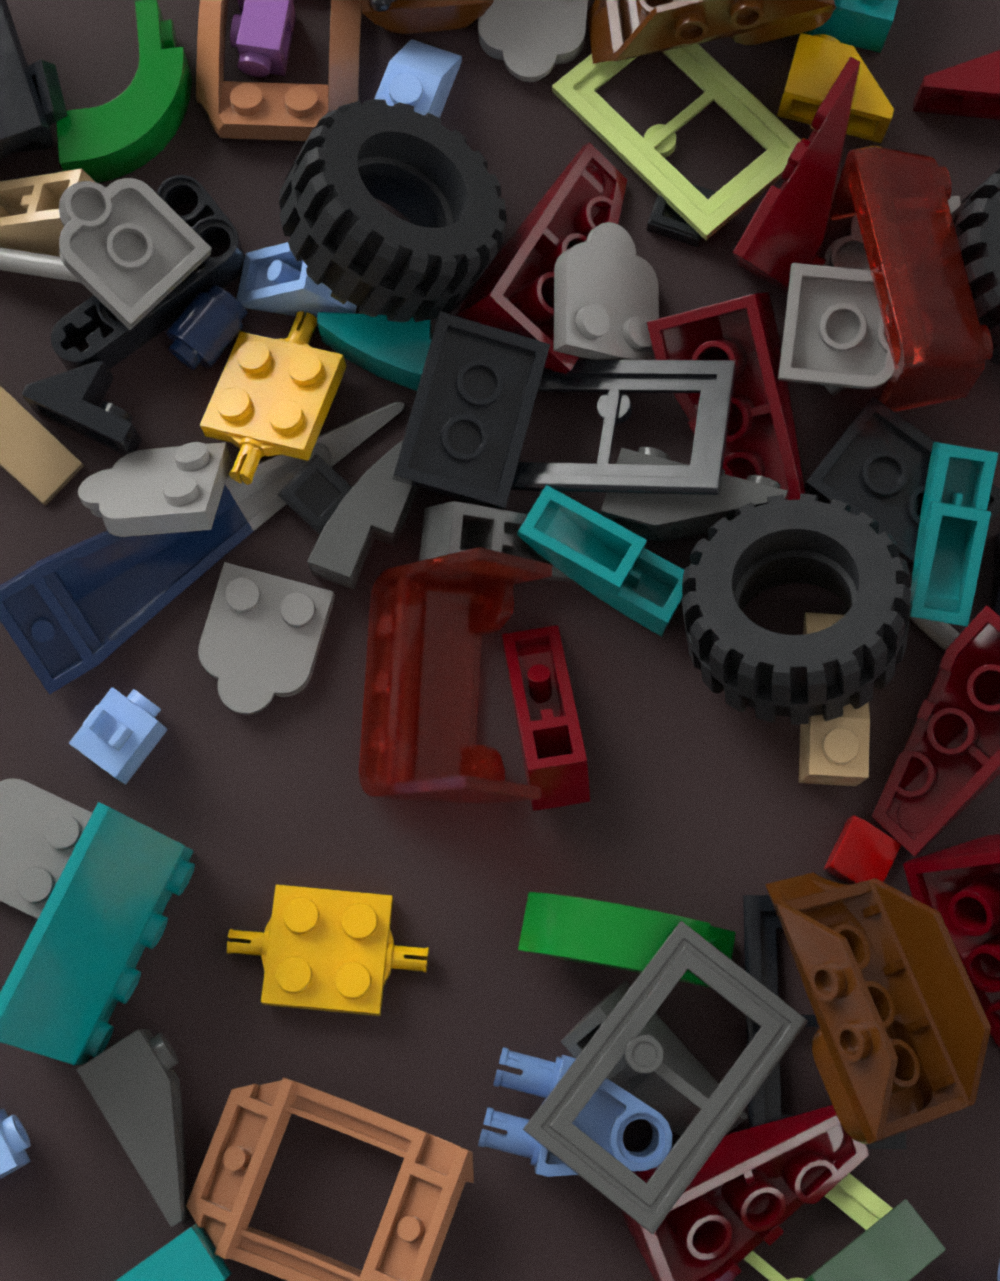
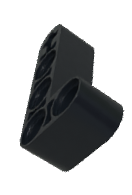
(85, 320)

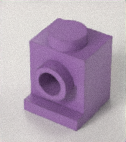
(263, 36)

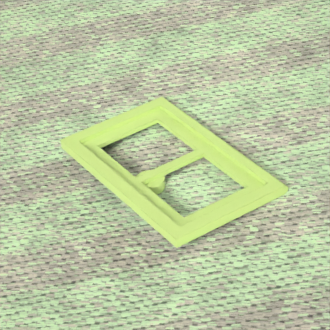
(648, 154)

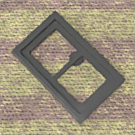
(618, 1036)

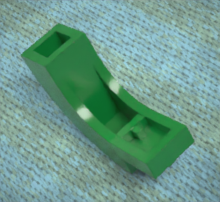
(141, 120)
(607, 932)

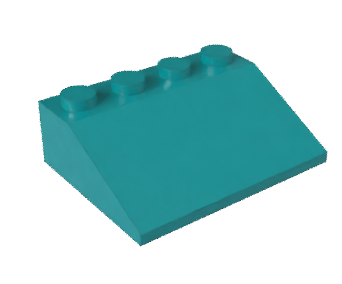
(92, 938)

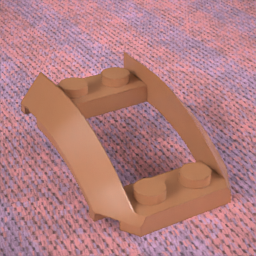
(275, 109)
(243, 1155)

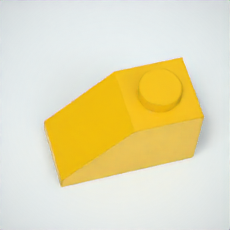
(812, 74)

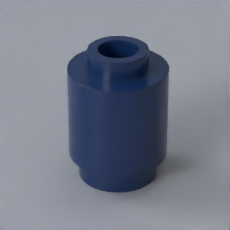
(206, 328)

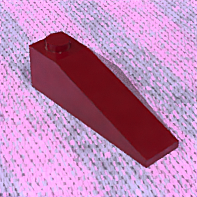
(795, 218)
(519, 282)
(761, 418)
(953, 742)
(966, 891)
(746, 1194)

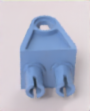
(600, 1119)

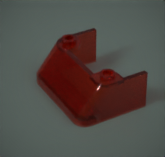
(915, 274)
(427, 678)

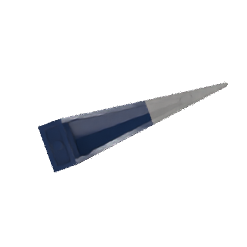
(101, 591)

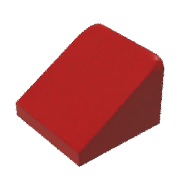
(862, 852)

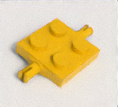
(273, 396)
(327, 950)

